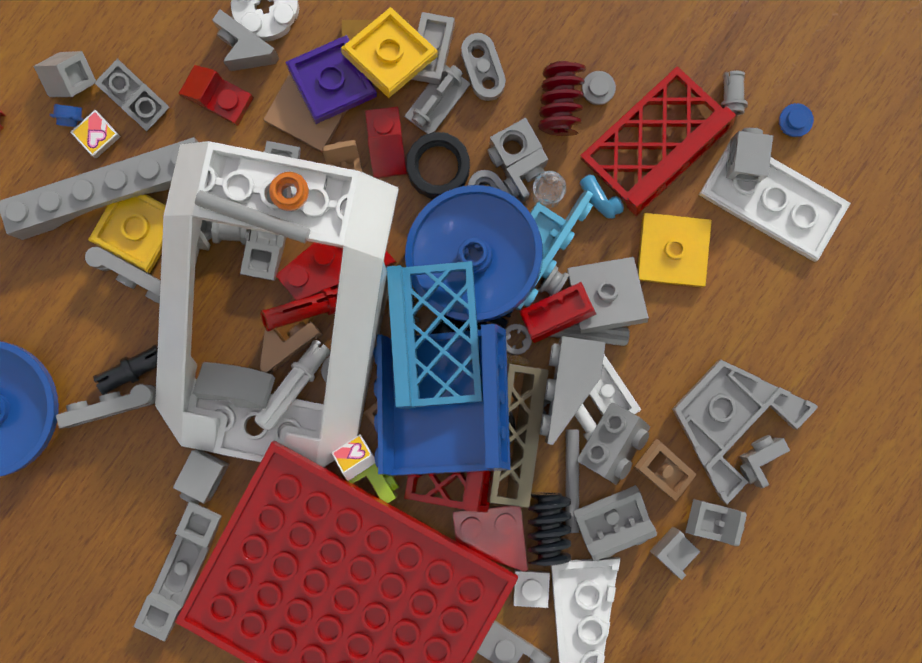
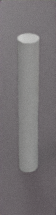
(252, 216)
(572, 476)

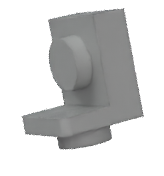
(526, 168)

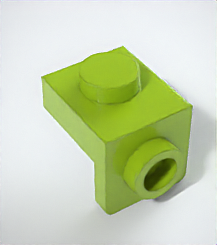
(382, 484)

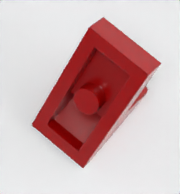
(215, 94)
(385, 142)

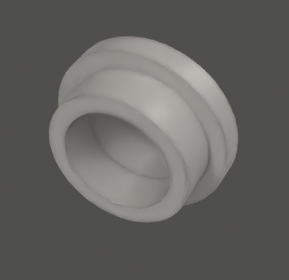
(598, 88)

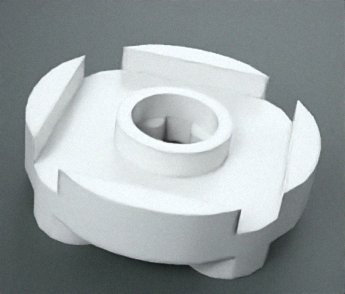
(269, 25)

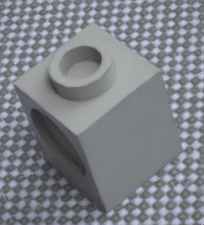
(519, 132)
(749, 155)
(200, 477)

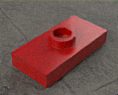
(557, 312)

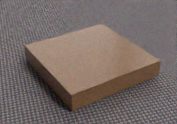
(292, 117)

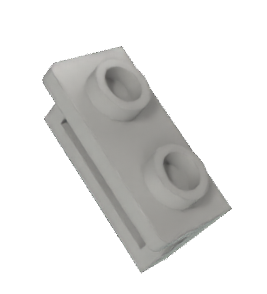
(614, 443)
(614, 523)

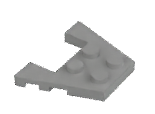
(723, 409)

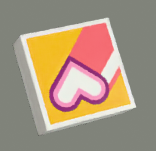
(95, 134)
(354, 457)

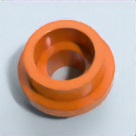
(283, 181)

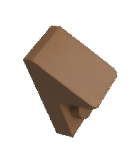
(278, 351)
(665, 470)

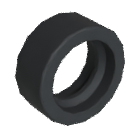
(428, 141)

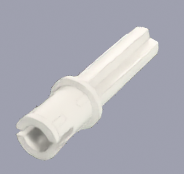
(292, 385)

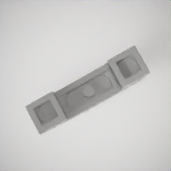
(265, 249)
(179, 571)

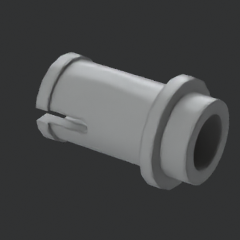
(734, 92)

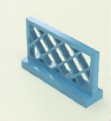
(404, 338)

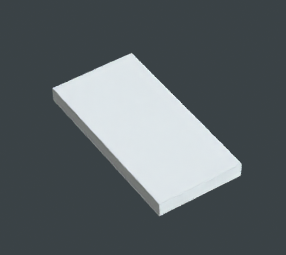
(780, 205)

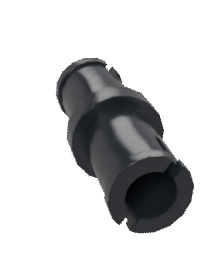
(127, 370)

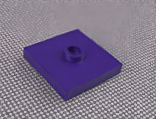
(329, 81)

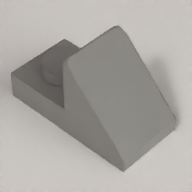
(248, 49)

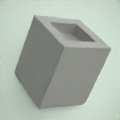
(65, 74)
(675, 552)

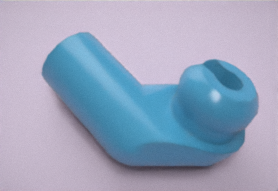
(606, 207)

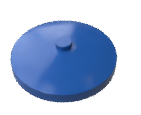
(482, 228)
(26, 408)

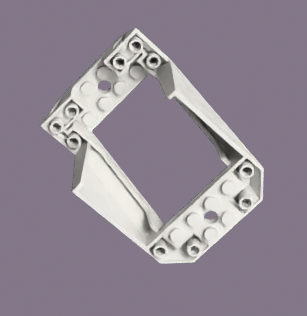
(341, 211)

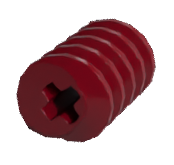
(560, 98)

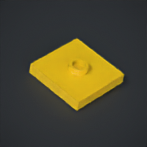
(389, 52)
(132, 230)
(674, 250)

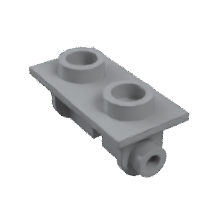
(438, 100)

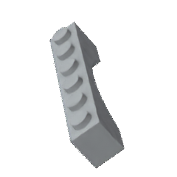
(64, 200)

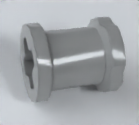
(228, 232)

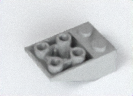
(576, 373)

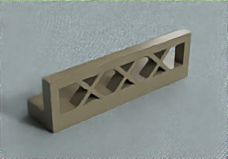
(525, 437)

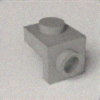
(763, 451)
(716, 522)

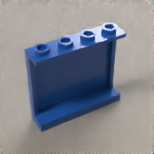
(451, 435)

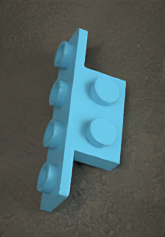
(556, 234)

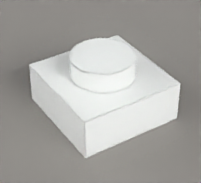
(531, 589)

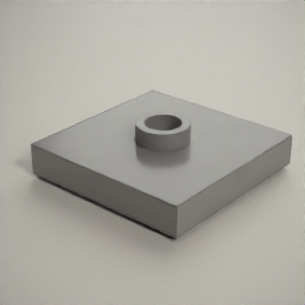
(613, 292)

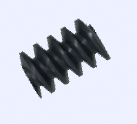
(550, 529)

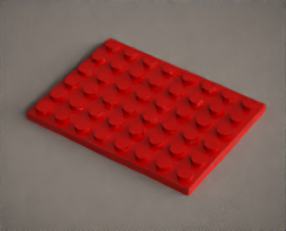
(339, 577)

